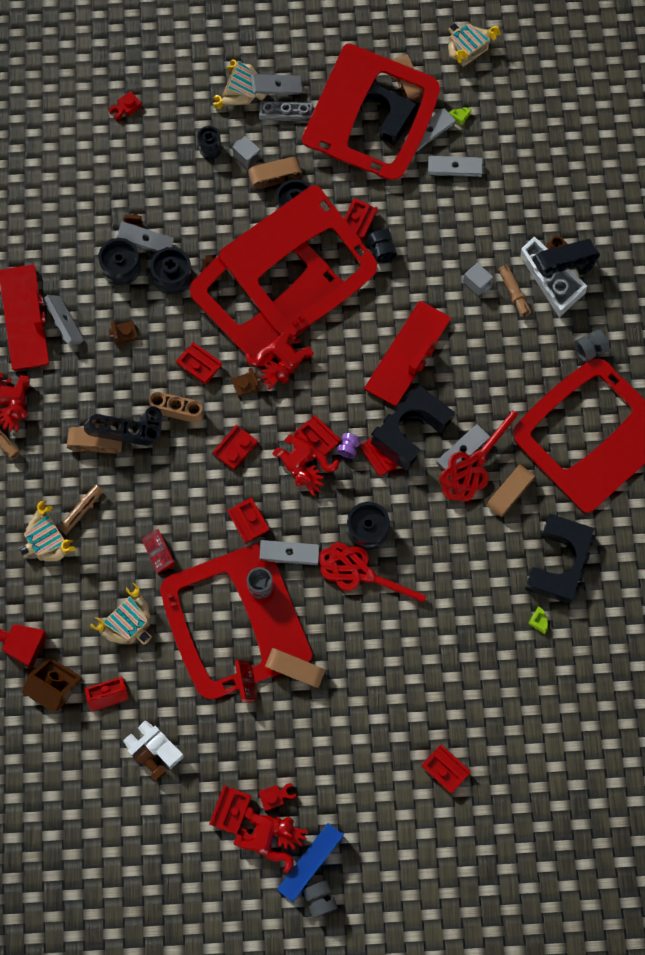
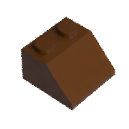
(51, 684)

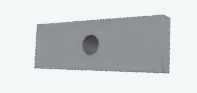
(276, 84)
(285, 111)
(436, 126)
(445, 166)
(154, 242)
(63, 319)
(469, 442)
(301, 553)

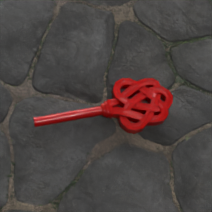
(470, 473)
(359, 565)

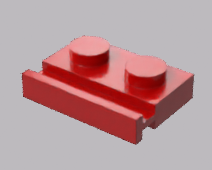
(360, 217)
(199, 363)
(320, 435)
(235, 447)
(378, 460)
(248, 520)
(445, 769)
(230, 810)

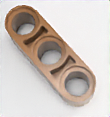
(408, 90)
(275, 172)
(183, 412)
(80, 441)
(510, 490)
(295, 668)

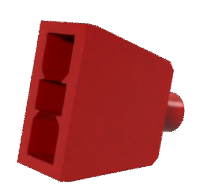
(23, 643)

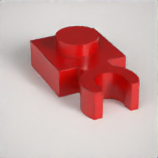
(127, 104)
(273, 797)

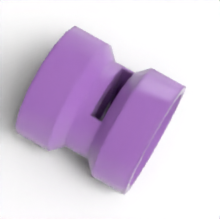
(348, 445)

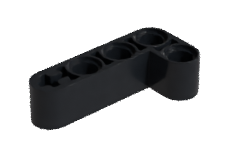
(577, 255)
(123, 425)

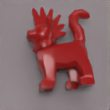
(285, 354)
(14, 399)
(302, 455)
(263, 836)

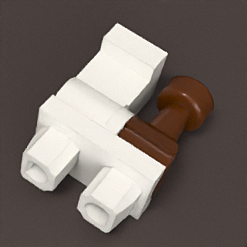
(149, 745)

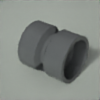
(590, 346)
(260, 583)
(320, 899)

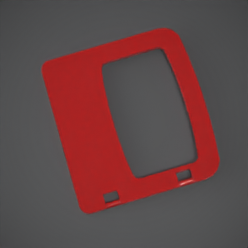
(343, 98)
(279, 235)
(258, 332)
(606, 466)
(271, 618)

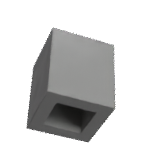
(246, 152)
(478, 279)

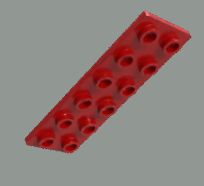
(24, 317)
(407, 353)

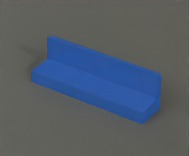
(310, 862)

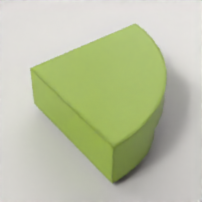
(460, 115)
(539, 620)

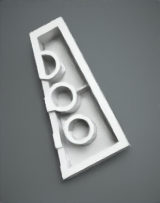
(561, 288)

